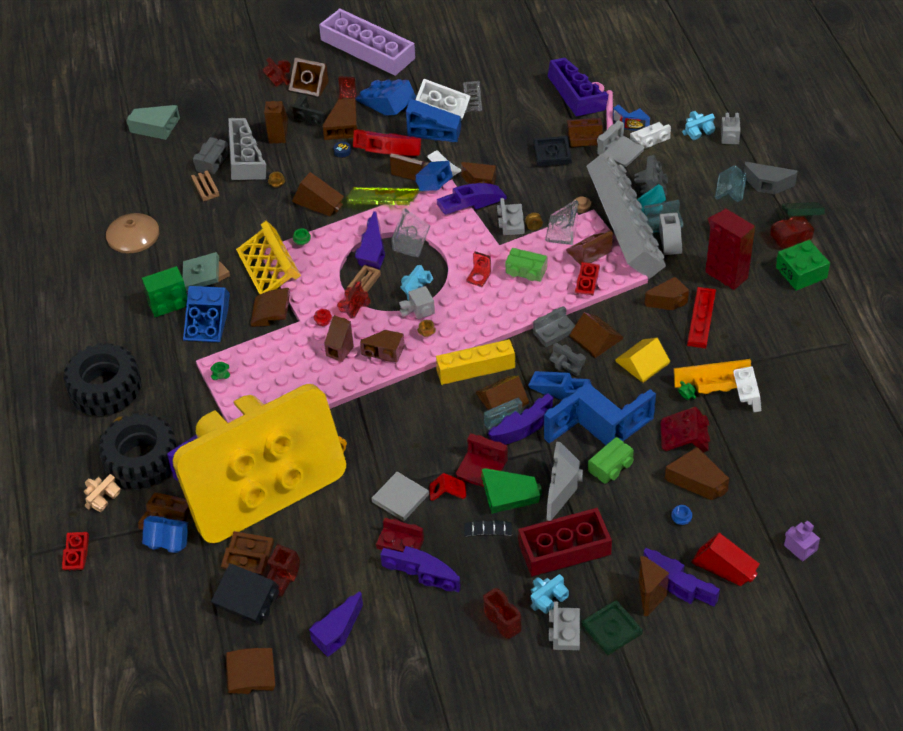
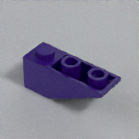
(372, 248)
(335, 628)

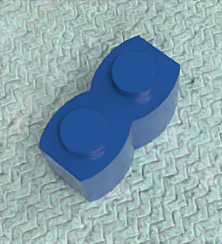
(165, 533)

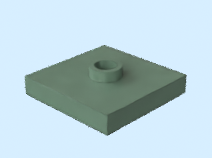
(201, 270)

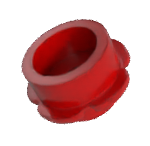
(322, 317)

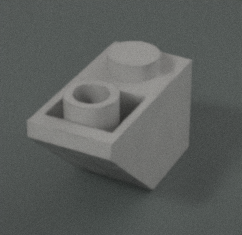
(670, 233)

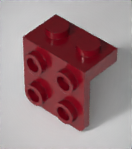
(685, 428)
(481, 454)

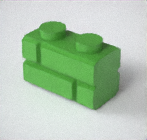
(526, 264)
(611, 460)

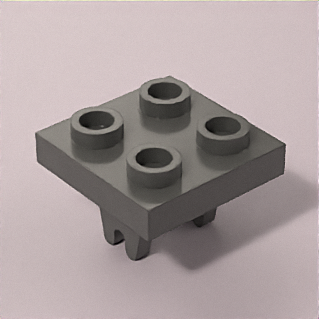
(652, 176)

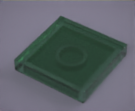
(803, 209)
(612, 627)

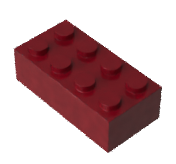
(730, 248)
(564, 541)

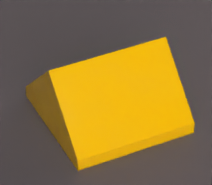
(644, 359)

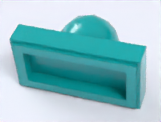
(653, 196)

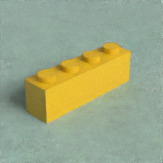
(475, 361)

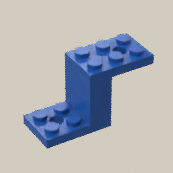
(598, 415)

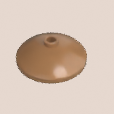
(132, 233)

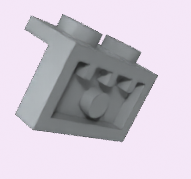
(511, 218)
(566, 628)

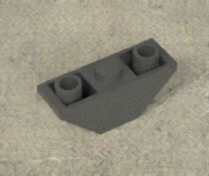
(769, 178)

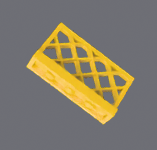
(284, 263)

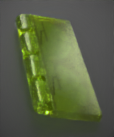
(384, 196)

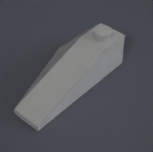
(563, 480)

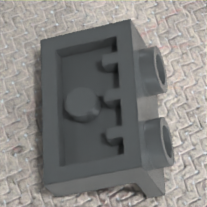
(553, 327)

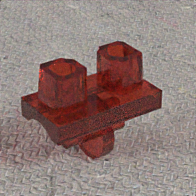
(282, 67)
(355, 299)

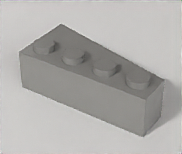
(245, 157)

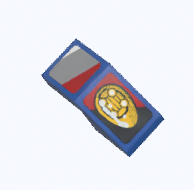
(632, 121)

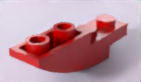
(386, 143)

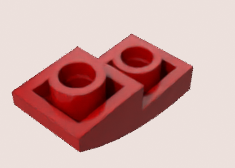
(587, 278)
(76, 551)

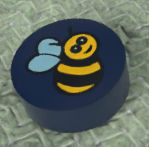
(342, 149)

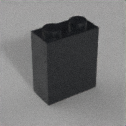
(245, 594)

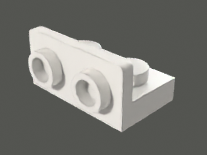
(651, 135)
(748, 387)

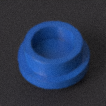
(681, 515)

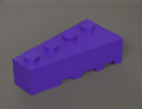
(576, 88)

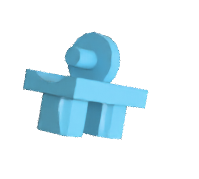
(698, 122)
(415, 280)
(545, 591)

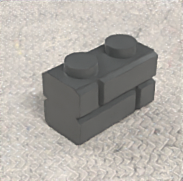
(211, 155)

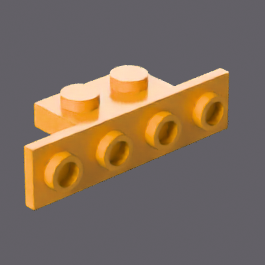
(710, 376)

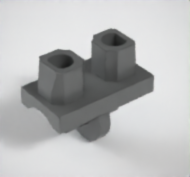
(566, 359)

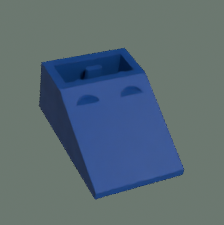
(387, 96)
(205, 313)

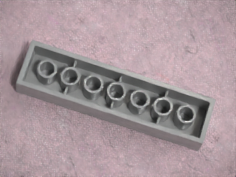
(626, 216)

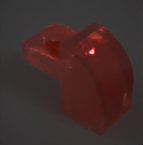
(284, 567)

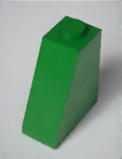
(509, 490)

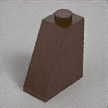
(341, 120)
(276, 121)
(318, 196)
(697, 474)

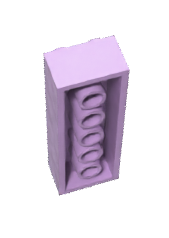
(367, 41)

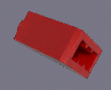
(726, 560)

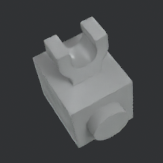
(730, 129)
(419, 302)

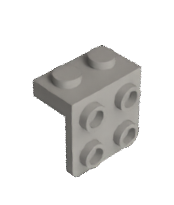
(617, 146)

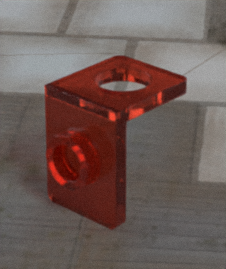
(347, 87)
(482, 267)

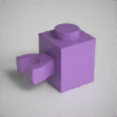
(802, 540)

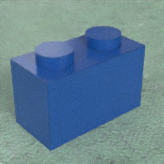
(434, 176)

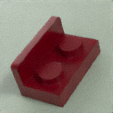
(398, 535)

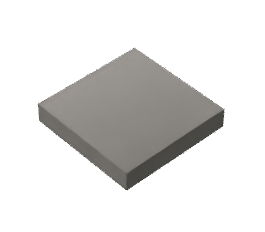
(400, 496)

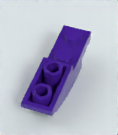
(469, 195)
(520, 426)
(427, 567)
(681, 584)

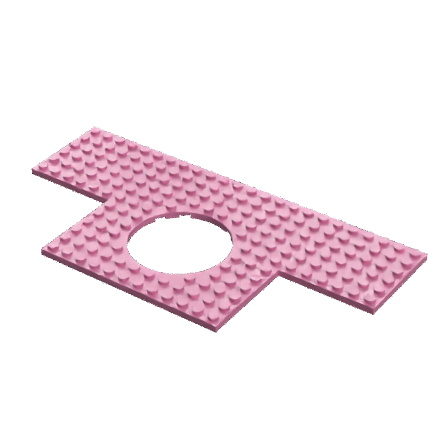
(463, 312)

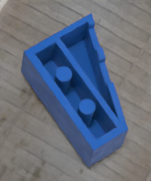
(431, 122)

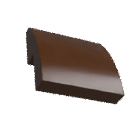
(584, 131)
(270, 306)
(165, 506)
(248, 552)
(250, 670)

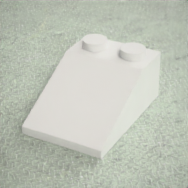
(443, 98)

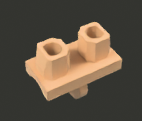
(95, 499)

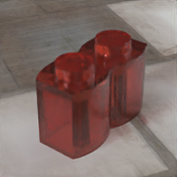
(792, 231)
(502, 613)

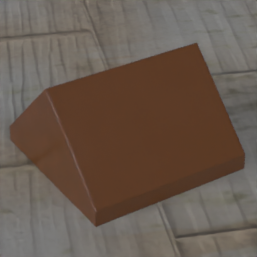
(308, 77)
(406, 166)
(592, 247)
(594, 334)
(503, 392)
(652, 584)

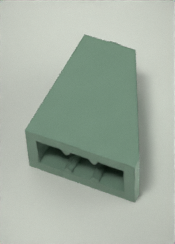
(154, 121)

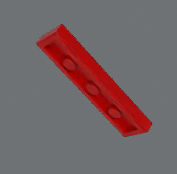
(701, 317)

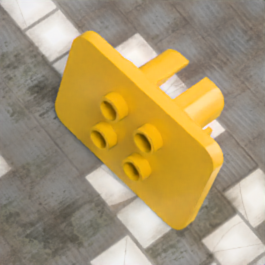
(258, 461)

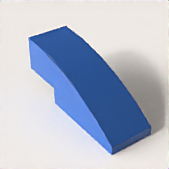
(556, 384)

